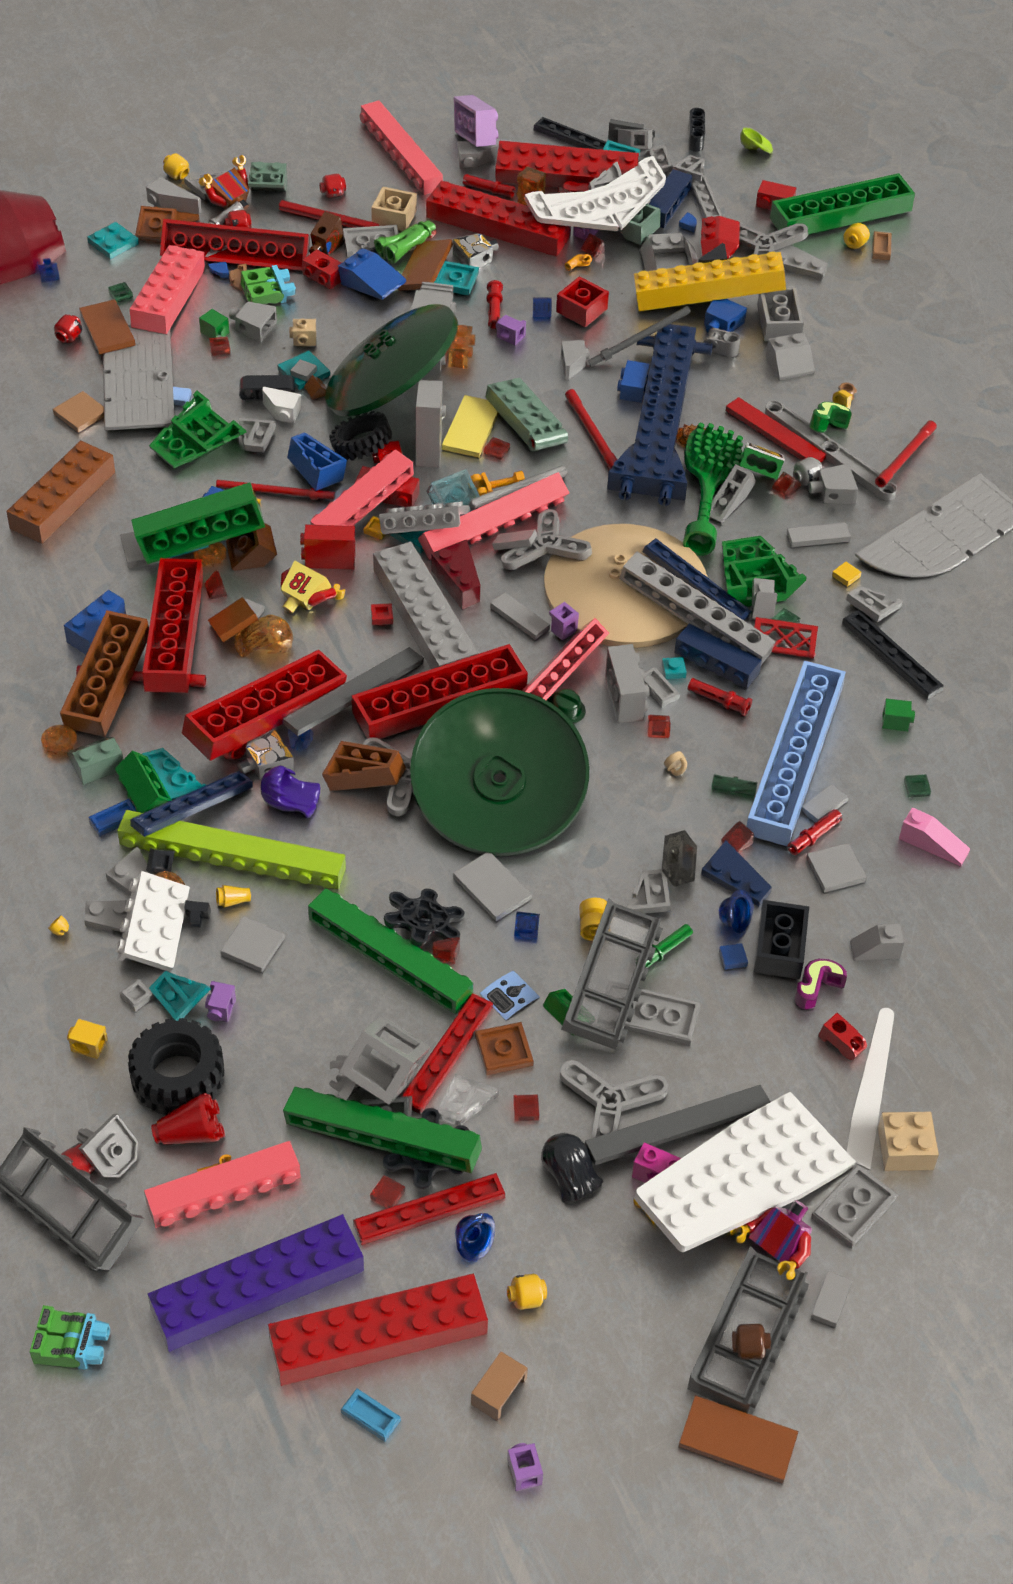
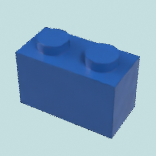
(633, 381)

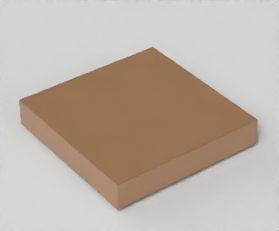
(79, 411)

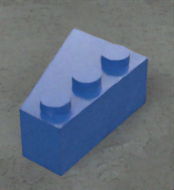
(316, 461)
(83, 627)

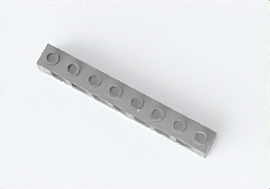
(694, 606)

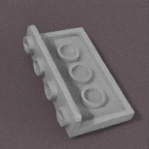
(419, 519)

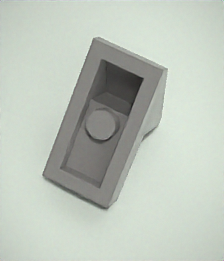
(763, 598)

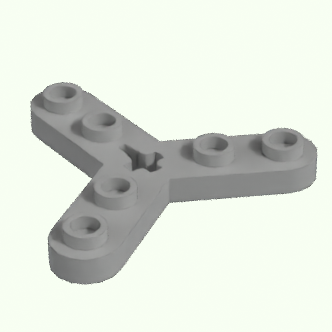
(779, 239)
(549, 542)
(400, 794)
(626, 1095)

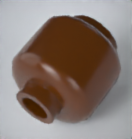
(750, 1341)

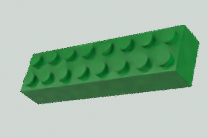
(845, 204)

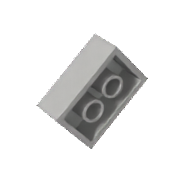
(780, 313)
(626, 683)

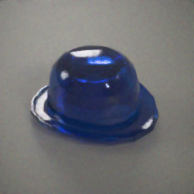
(737, 911)
(475, 1236)

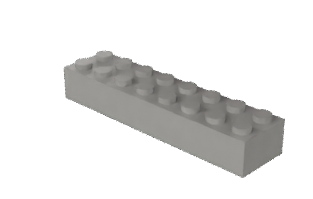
(422, 605)

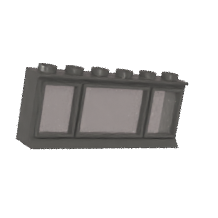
(612, 975)
(67, 1201)
(754, 1298)

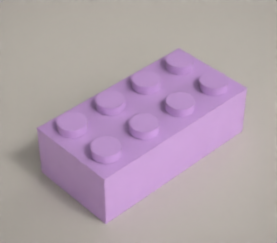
(475, 120)

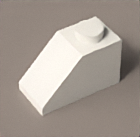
(282, 404)

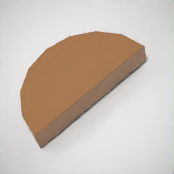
(235, 276)

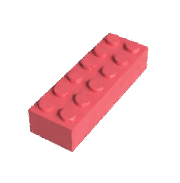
(167, 289)

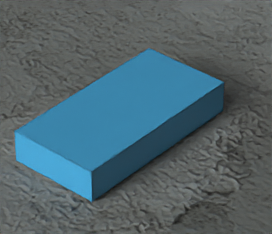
(370, 1414)

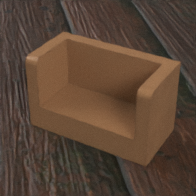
(498, 1385)

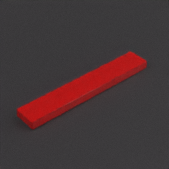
(773, 430)
(447, 1051)
(428, 1209)

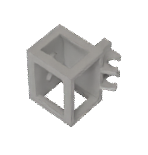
(372, 1073)

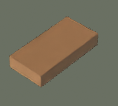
(881, 245)

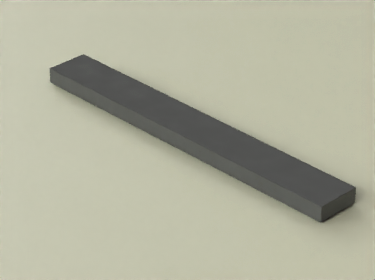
(341, 697)
(676, 1124)

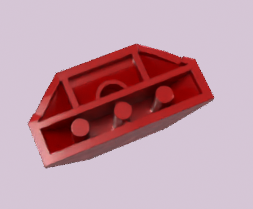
(717, 231)

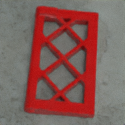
(796, 627)

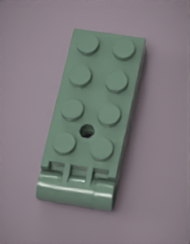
(526, 414)

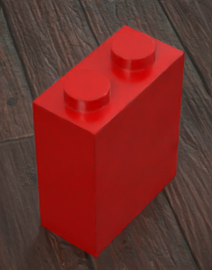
(328, 547)

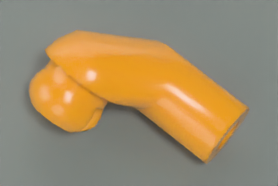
(578, 261)

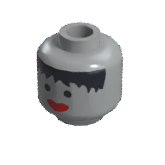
(807, 470)

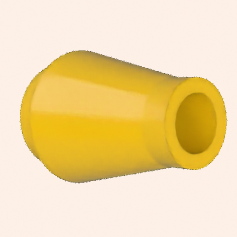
(230, 895)

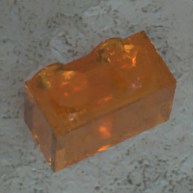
(529, 181)
(461, 347)

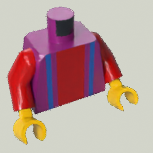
(781, 1235)

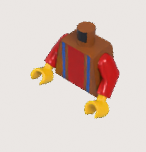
(229, 186)

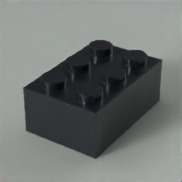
(781, 939)

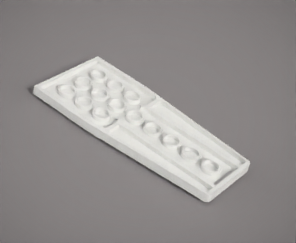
(742, 1173)

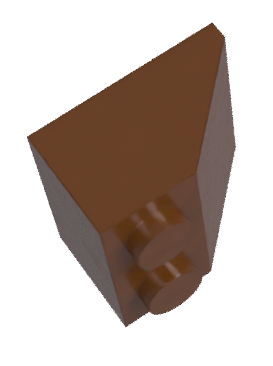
(251, 549)

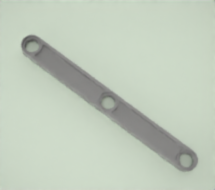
(861, 471)

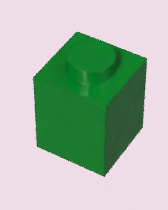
(214, 324)
(897, 715)

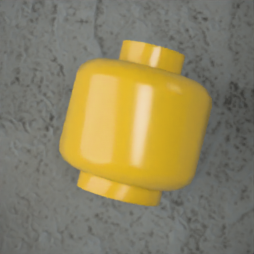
(176, 166)
(856, 235)
(527, 1291)

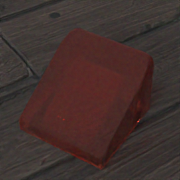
(786, 484)
(659, 726)
(739, 837)
(447, 949)

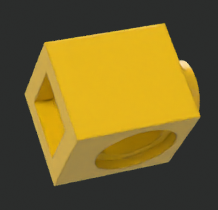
(87, 1038)

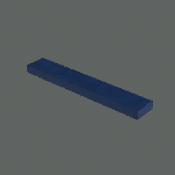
(682, 569)
(191, 803)

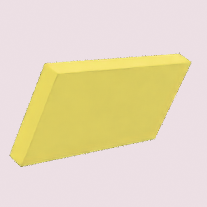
(470, 427)

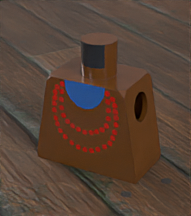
(327, 234)

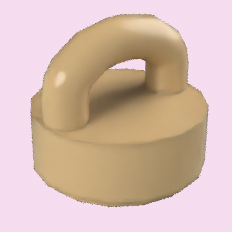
(675, 761)

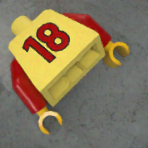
(306, 588)

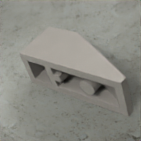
(473, 157)
(168, 195)
(732, 493)

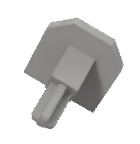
(109, 1148)

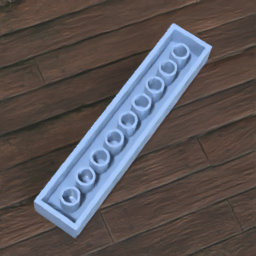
(795, 753)

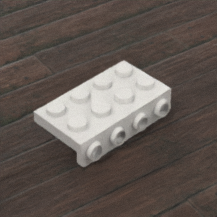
(152, 921)

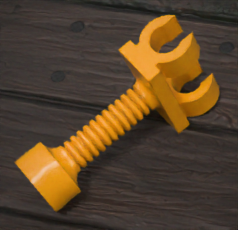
(482, 479)

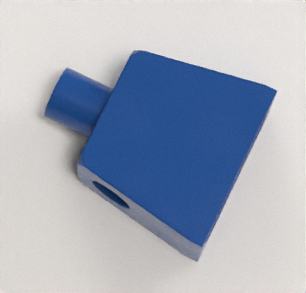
(724, 315)

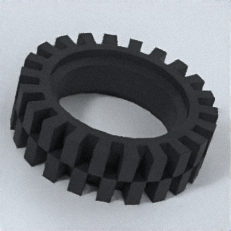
(373, 422)

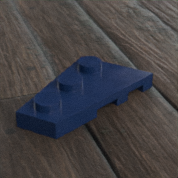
(735, 874)

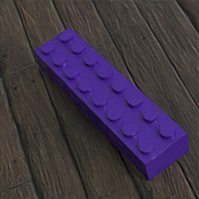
(255, 1282)

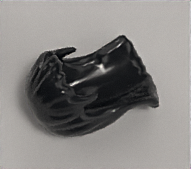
(571, 1166)

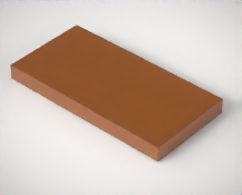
(425, 263)
(107, 326)
(738, 1439)

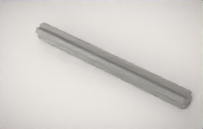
(499, 493)

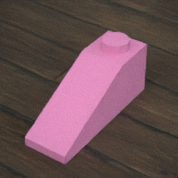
(930, 835)

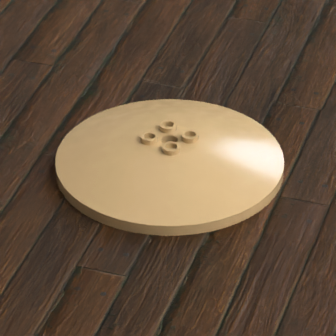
(597, 592)

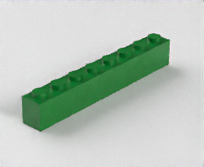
(390, 950)
(383, 1129)

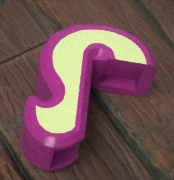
(814, 973)

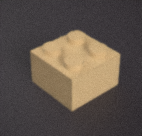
(394, 208)
(907, 1141)

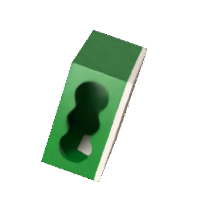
(761, 460)

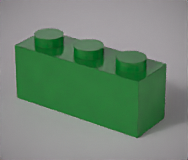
(142, 782)

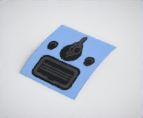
(509, 994)

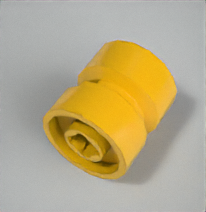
(590, 915)

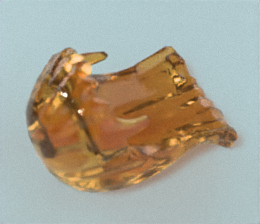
(265, 634)

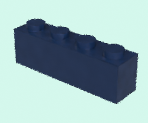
(671, 195)
(717, 656)

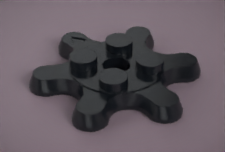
(425, 906)
(422, 1170)

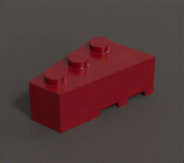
(457, 573)

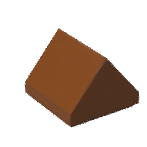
(315, 388)

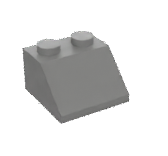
(790, 356)

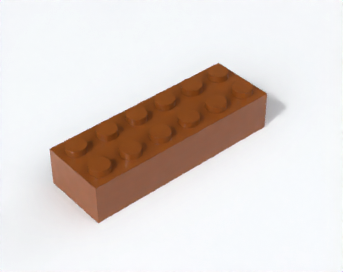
(60, 492)
(105, 673)

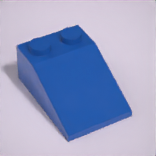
(370, 274)

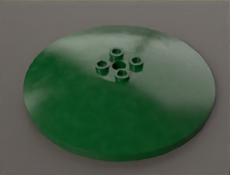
(391, 360)
(509, 736)

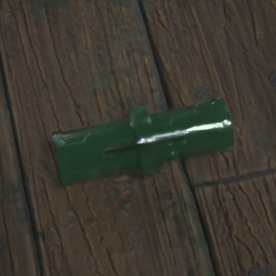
(734, 785)

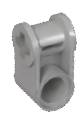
(724, 342)

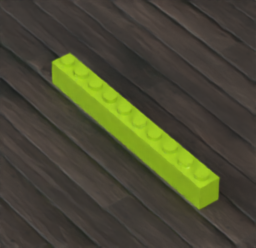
(240, 851)

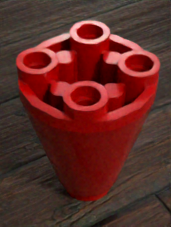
(190, 1123)

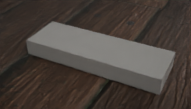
(818, 534)
(520, 616)

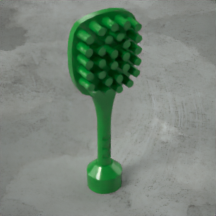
(711, 459)

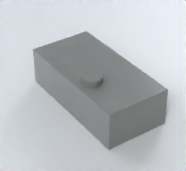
(429, 423)

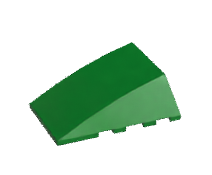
(194, 433)
(753, 559)

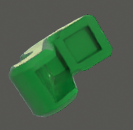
(830, 413)

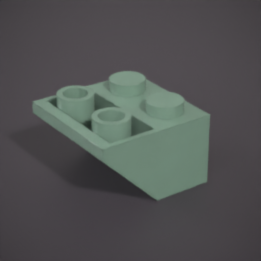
(268, 176)

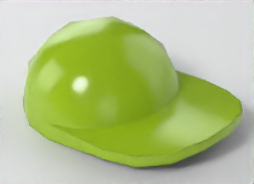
(753, 140)

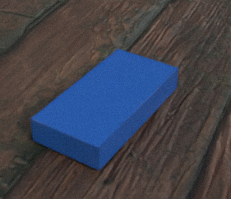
(110, 818)

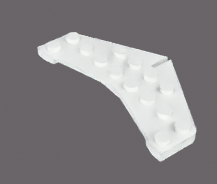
(602, 207)

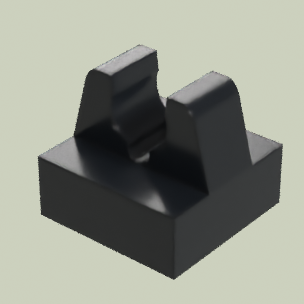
(160, 860)
(197, 912)

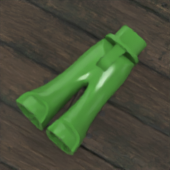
(396, 246)

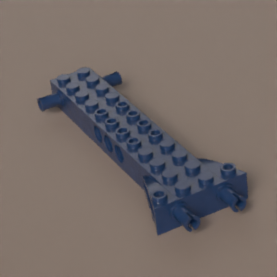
(652, 463)

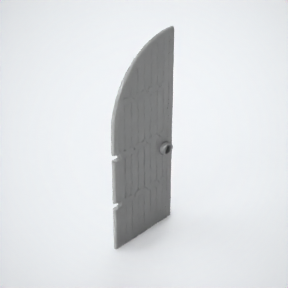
(139, 383)
(943, 532)

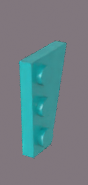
(172, 775)

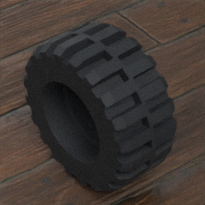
(171, 1040)

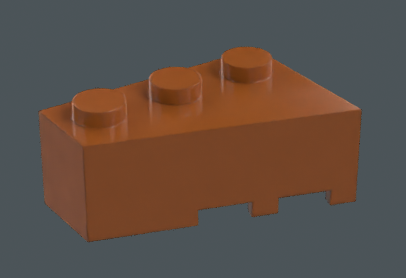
(362, 767)

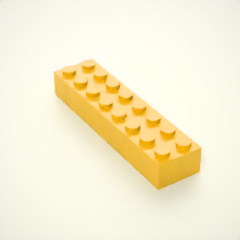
(710, 281)

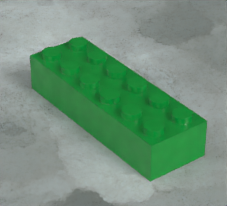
(198, 523)

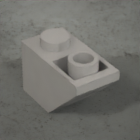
(635, 138)

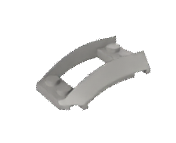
(665, 244)

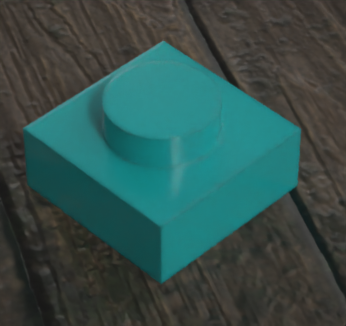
(674, 668)

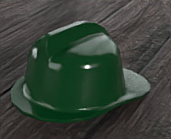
(569, 703)

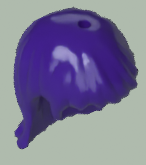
(288, 793)

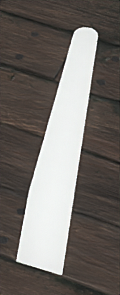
(869, 1097)

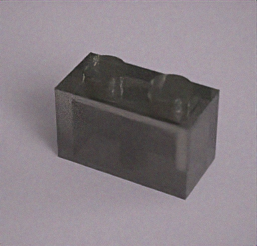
(679, 858)

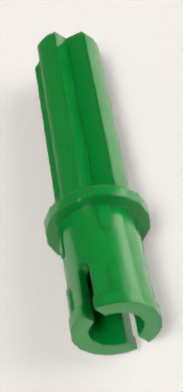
(669, 943)

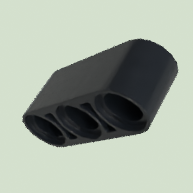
(696, 129)
(251, 385)

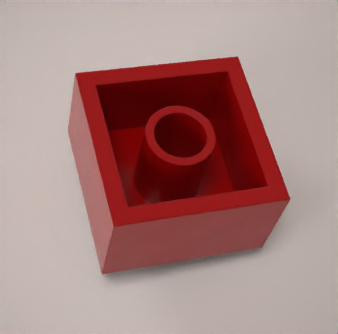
(582, 301)

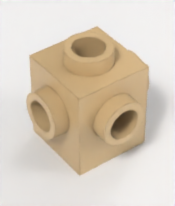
(303, 332)

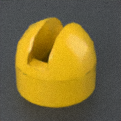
(59, 926)

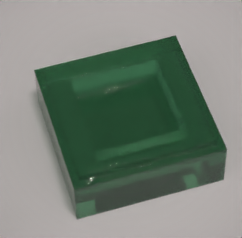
(120, 292)
(786, 615)
(917, 785)

